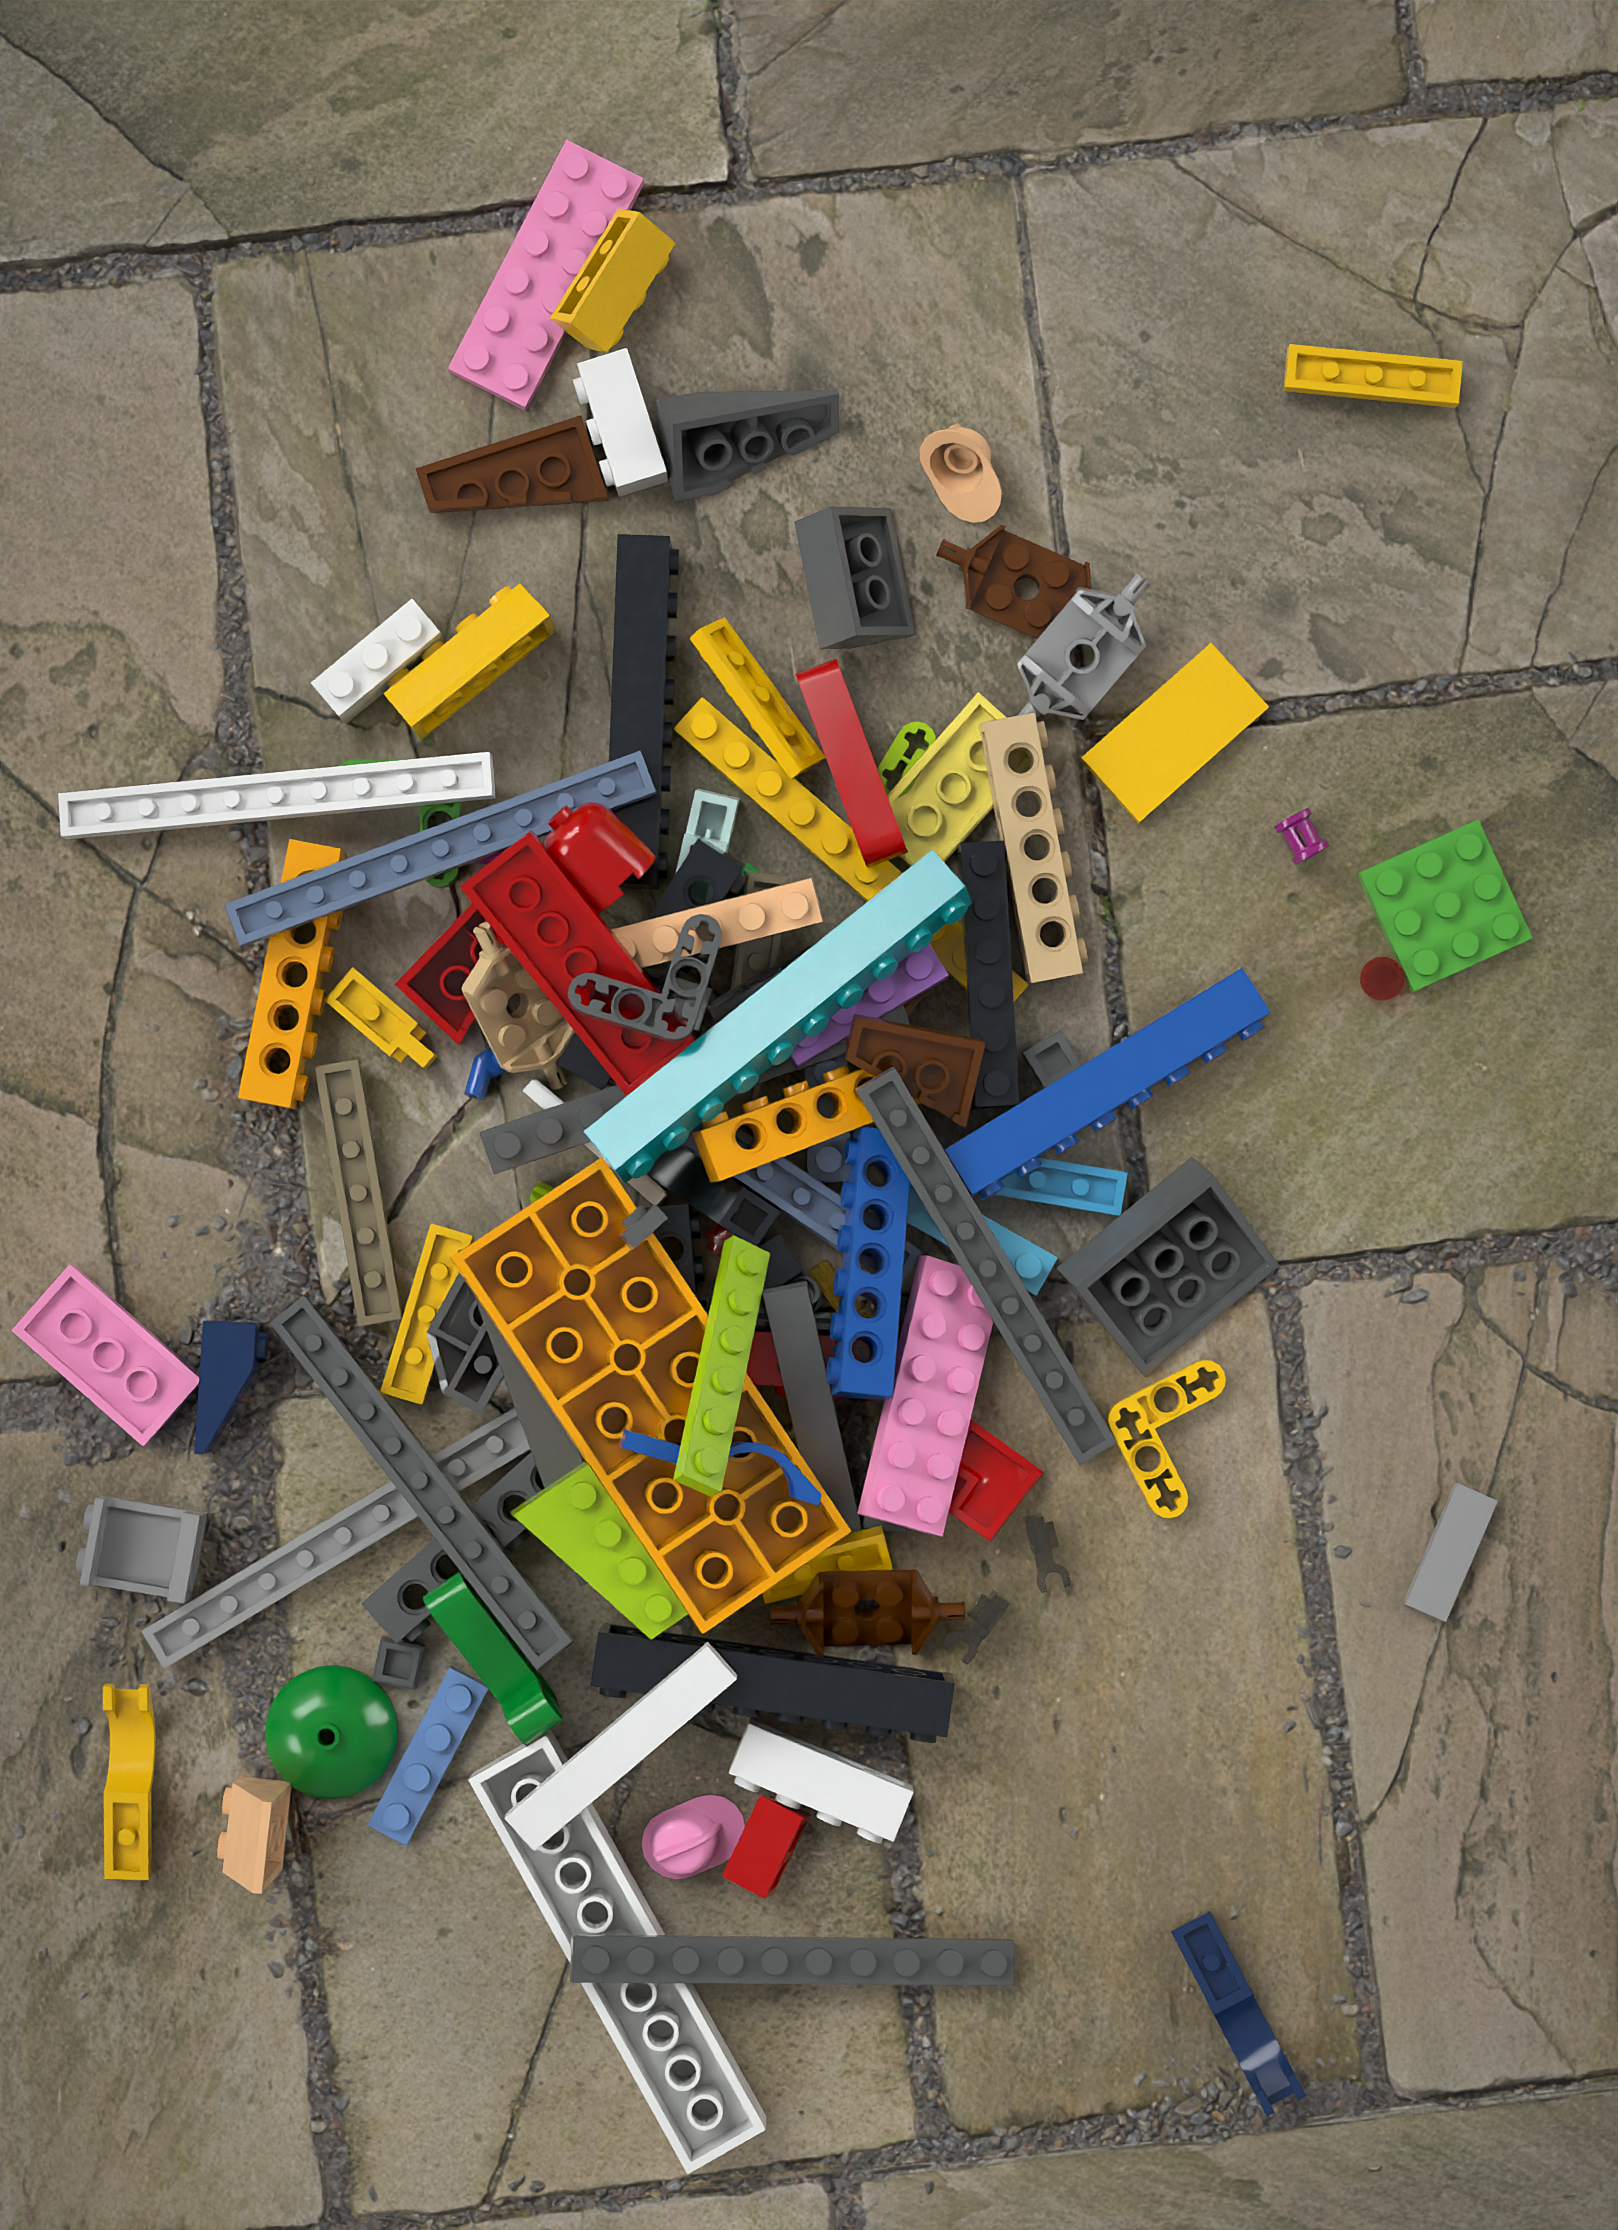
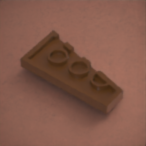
(523, 471)

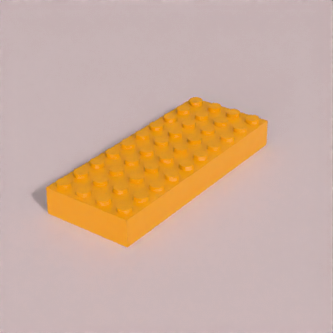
(618, 1348)

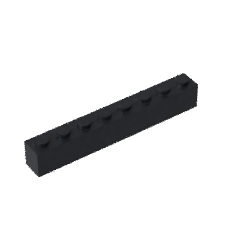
(642, 685)

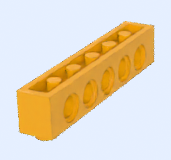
(275, 994)
(724, 1156)

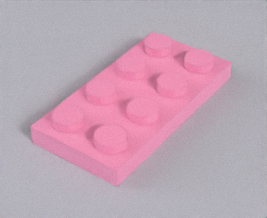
(107, 1354)

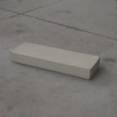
(1450, 1552)

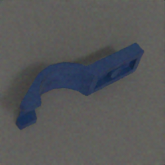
(1237, 2011)

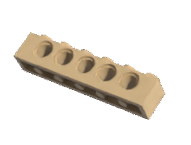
(998, 740)

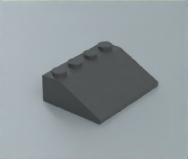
(1168, 1265)

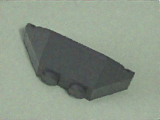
(463, 1350)

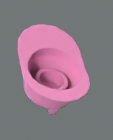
(692, 1836)

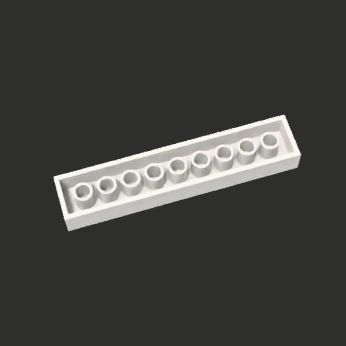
(655, 2026)

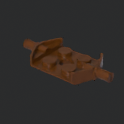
(1003, 559)
(902, 1616)

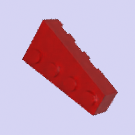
(439, 974)

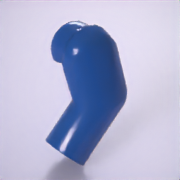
(482, 1071)

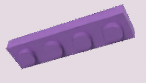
(912, 978)

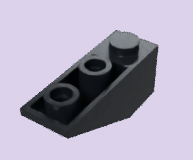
(721, 1201)

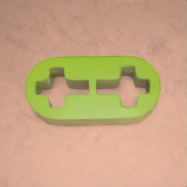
(898, 749)

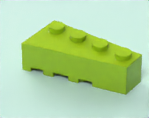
(596, 1541)

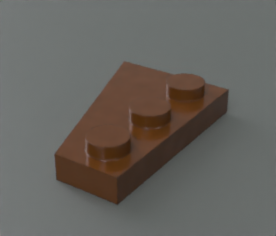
(932, 1063)

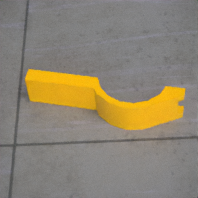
(129, 1783)

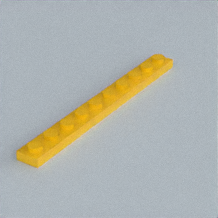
(806, 819)

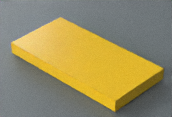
(1174, 733)

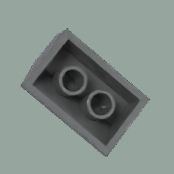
(854, 577)

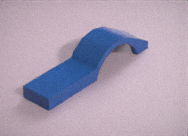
(798, 1484)

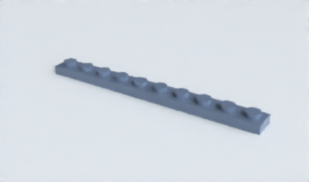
(433, 850)

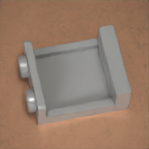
(141, 1547)

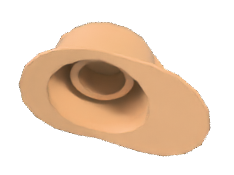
(962, 472)

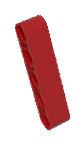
(851, 763)

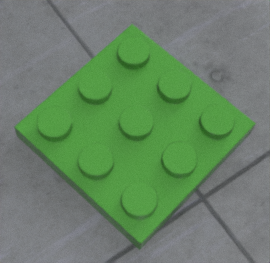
(1444, 905)

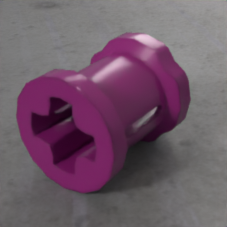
(1289, 829)

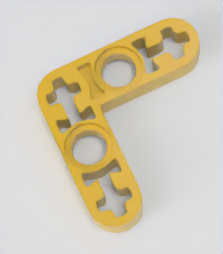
(1151, 1418)

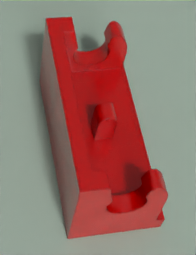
(766, 1846)

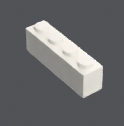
(821, 1781)

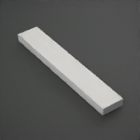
(621, 1746)

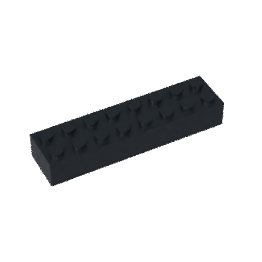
(785, 1682)

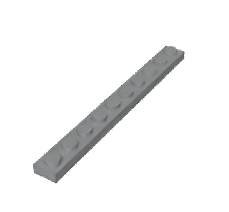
(326, 1545)

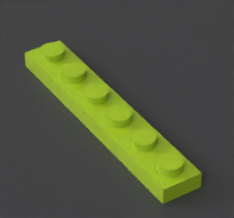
(722, 1367)

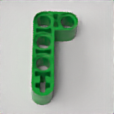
(496, 1658)

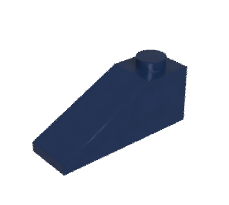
(227, 1366)

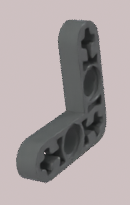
(655, 1003)

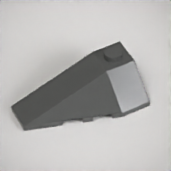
(729, 433)

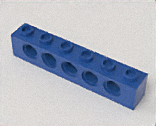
(887, 1245)

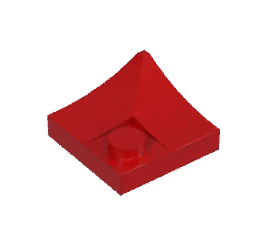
(990, 1482)

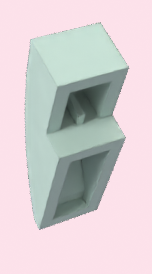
(714, 820)

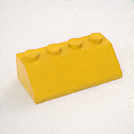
(470, 660)

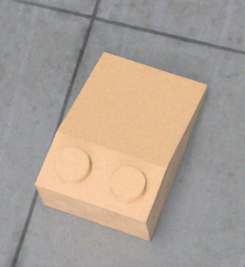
(255, 1831)

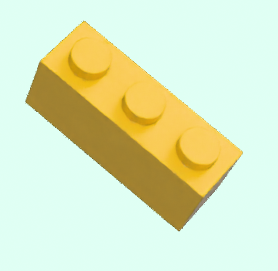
(613, 280)

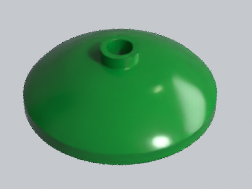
(355, 1712)

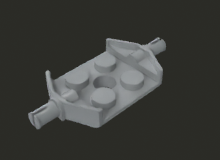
(1092, 619)

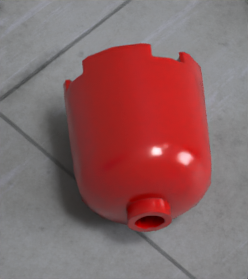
(596, 851)

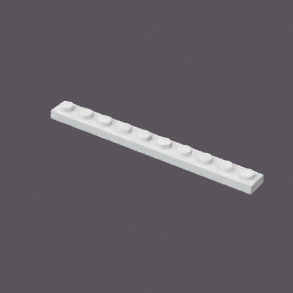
(277, 795)

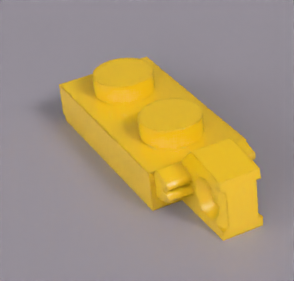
(380, 1019)

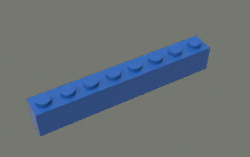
(1107, 1083)

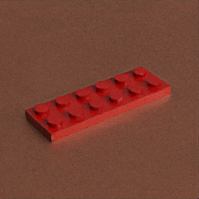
(563, 936)

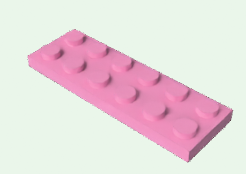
(512, 331)
(931, 1403)

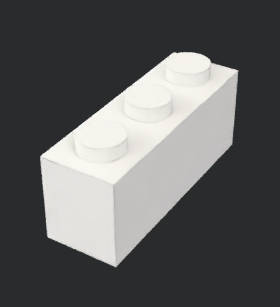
(620, 423)
(367, 668)

